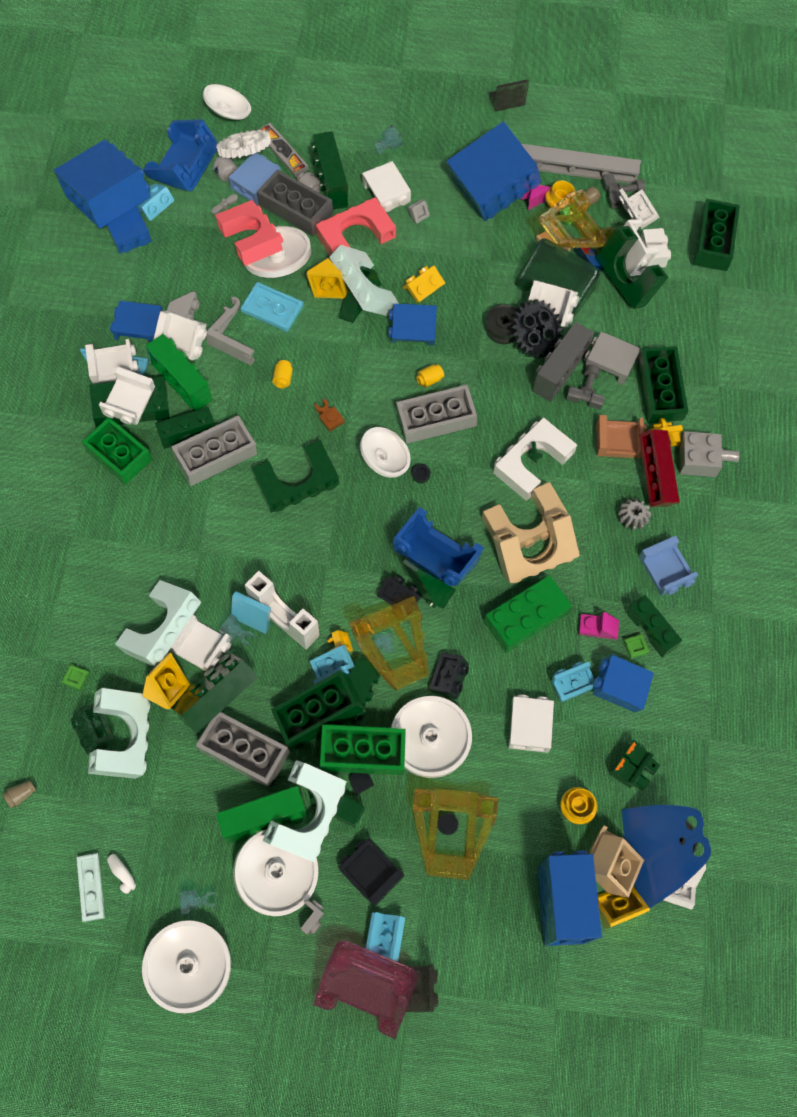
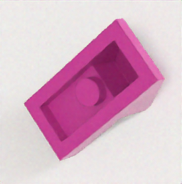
(536, 196)
(599, 626)

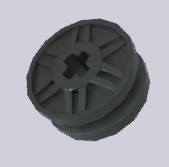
(498, 324)

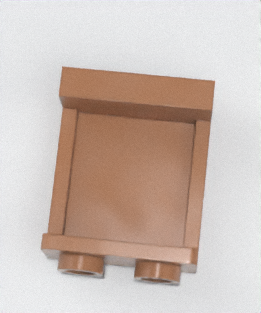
(619, 438)

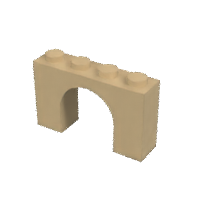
(545, 501)
(561, 549)

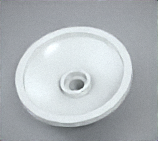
(226, 102)
(385, 452)

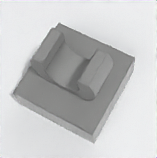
(419, 211)

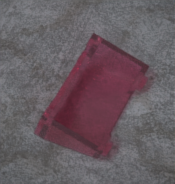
(368, 984)

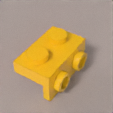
(424, 283)

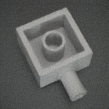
(703, 454)

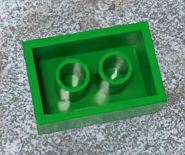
(117, 450)

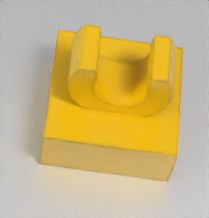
(341, 638)

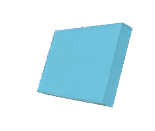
(272, 306)

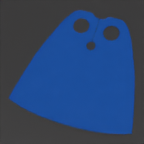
(655, 836)

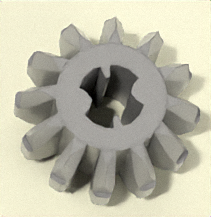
(627, 514)

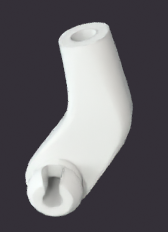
(121, 873)

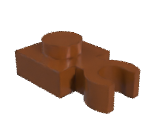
(329, 417)

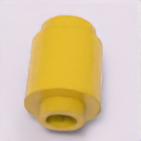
(282, 374)
(430, 375)

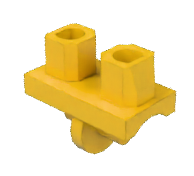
(674, 431)

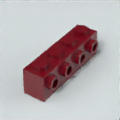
(659, 468)

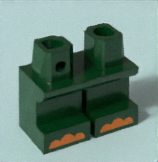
(632, 764)

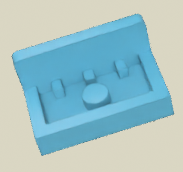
(159, 200)
(331, 663)
(573, 681)
(385, 935)

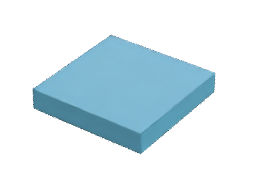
(251, 612)

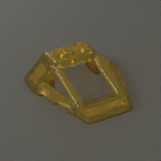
(579, 204)
(387, 618)
(453, 800)

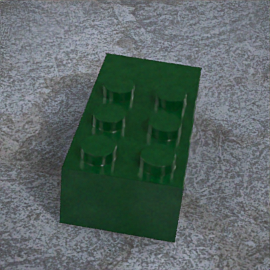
(329, 169)
(716, 234)
(662, 384)
(156, 408)
(214, 692)
(324, 703)

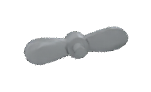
(224, 203)

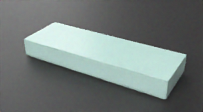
(90, 887)

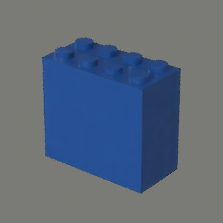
(494, 171)
(103, 183)
(569, 899)

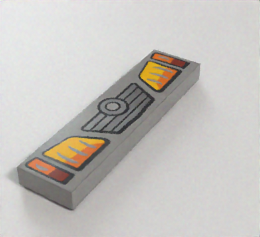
(285, 152)

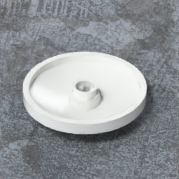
(294, 255)
(435, 736)
(272, 878)
(186, 967)

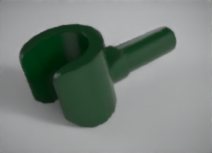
(534, 454)

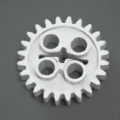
(243, 144)

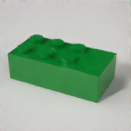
(179, 372)
(527, 614)
(362, 750)
(256, 815)

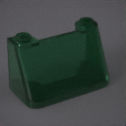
(559, 268)

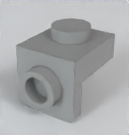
(313, 923)

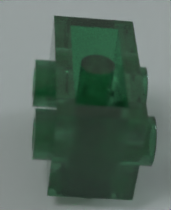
(91, 729)

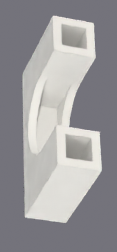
(548, 439)
(299, 626)

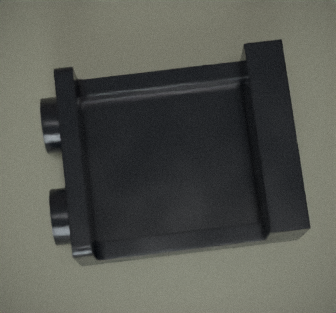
(370, 872)

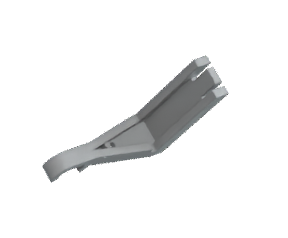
(225, 344)

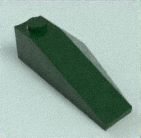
(429, 585)

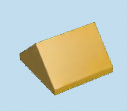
(327, 281)
(165, 683)
(618, 909)

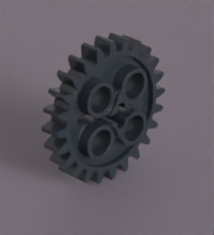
(535, 328)

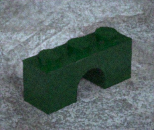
(174, 429)
(663, 636)

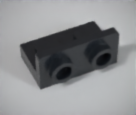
(396, 590)
(449, 675)

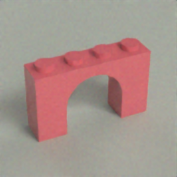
(367, 214)
(250, 217)

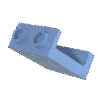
(252, 176)
(667, 567)

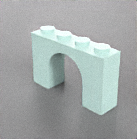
(367, 294)
(154, 646)
(134, 711)
(307, 840)

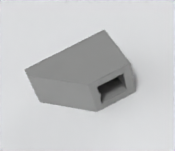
(185, 305)

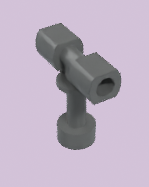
(613, 188)
(586, 392)

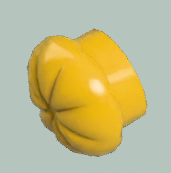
(558, 192)
(578, 805)

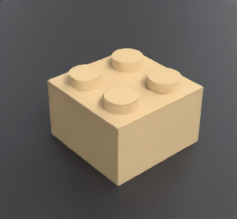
(616, 865)

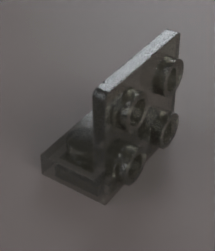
(509, 95)
(423, 995)

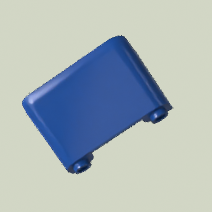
(187, 157)
(436, 551)

